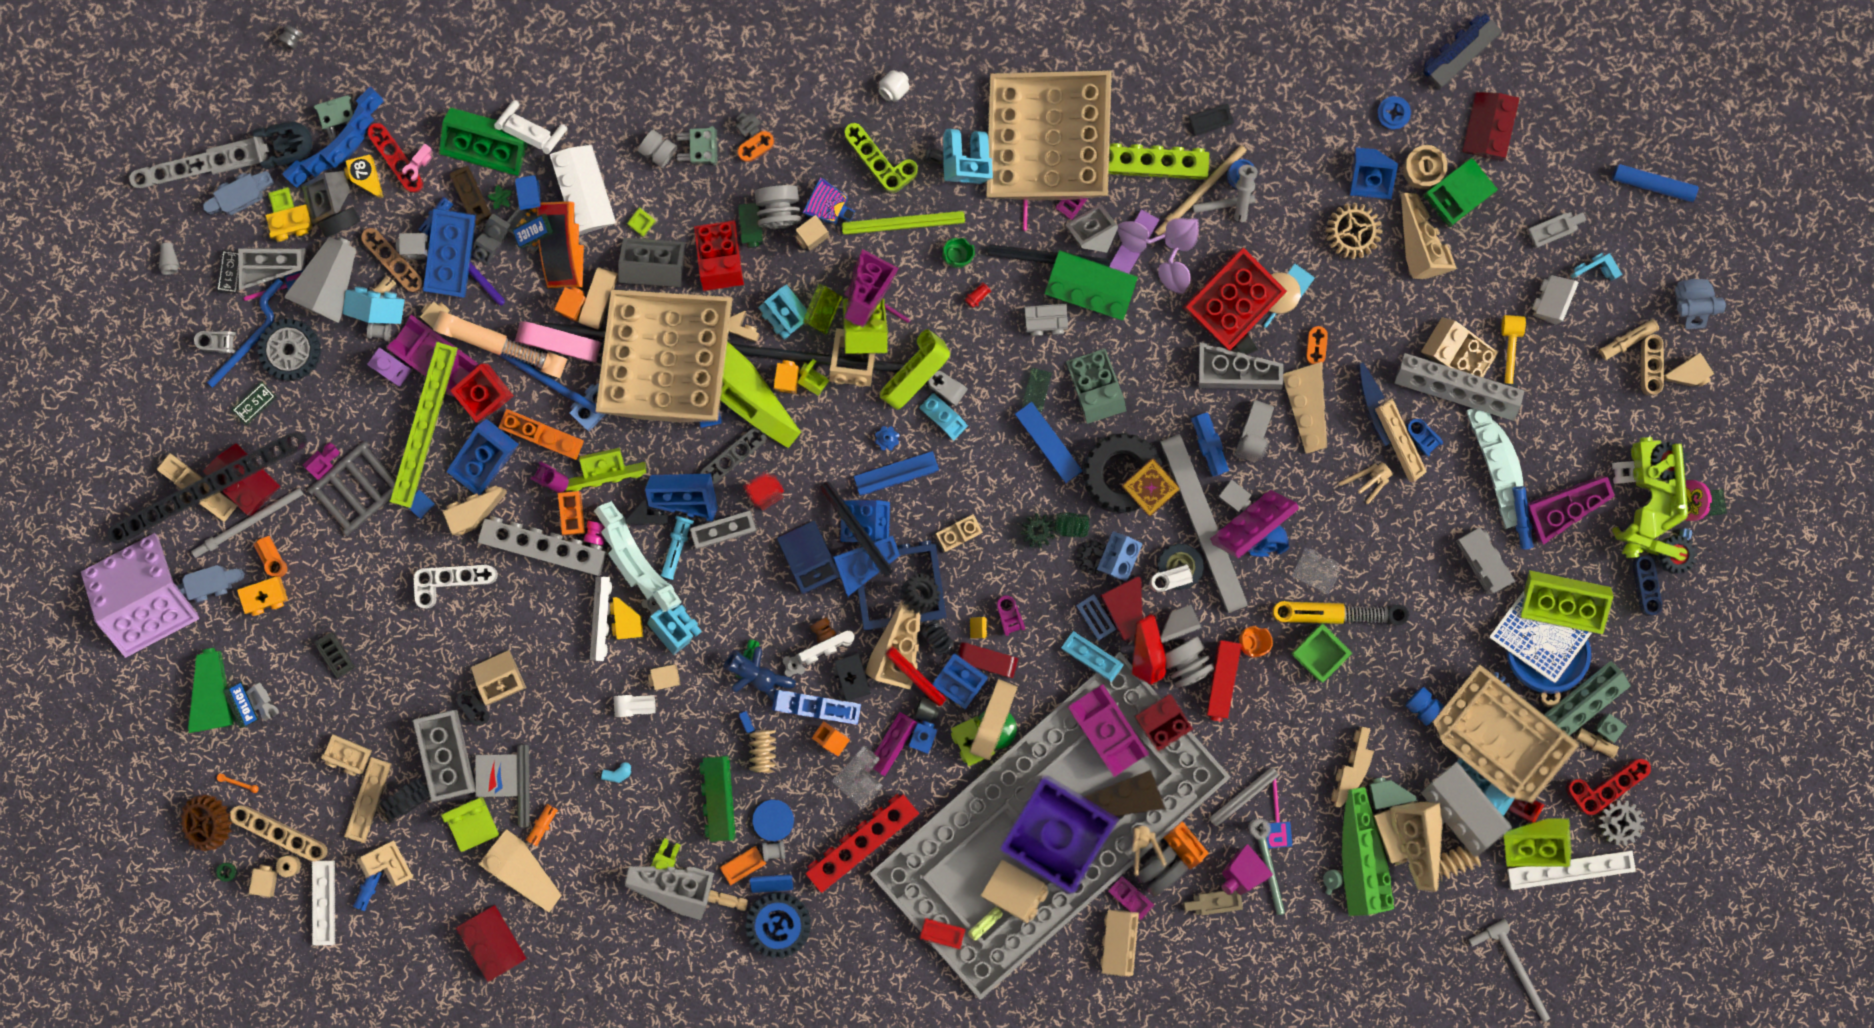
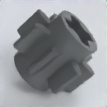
(747, 124)

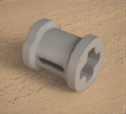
(379, 331)
(773, 851)

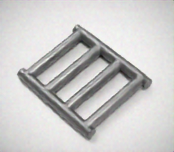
(331, 476)

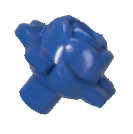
(887, 438)

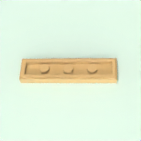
(1400, 440)
(367, 800)

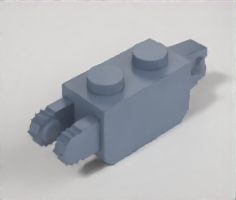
(238, 194)
(209, 581)

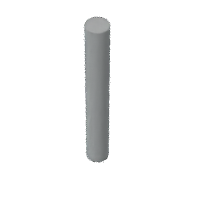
(1219, 204)

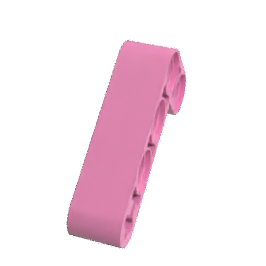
(557, 341)

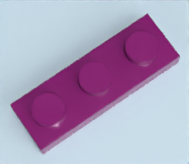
(893, 742)

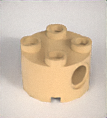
(1425, 167)

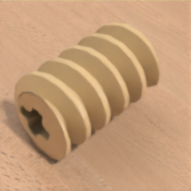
(762, 750)
(1456, 861)

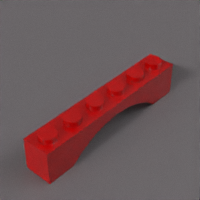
(765, 491)

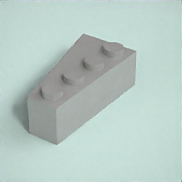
(1237, 370)

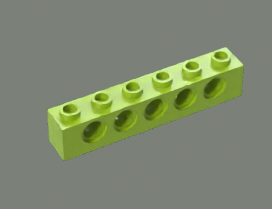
(1156, 168)

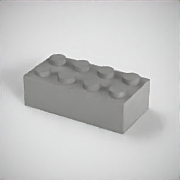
(444, 755)

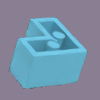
(372, 306)

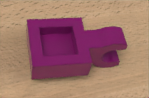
(320, 463)

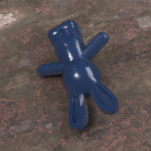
(750, 671)

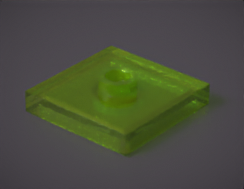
(822, 309)

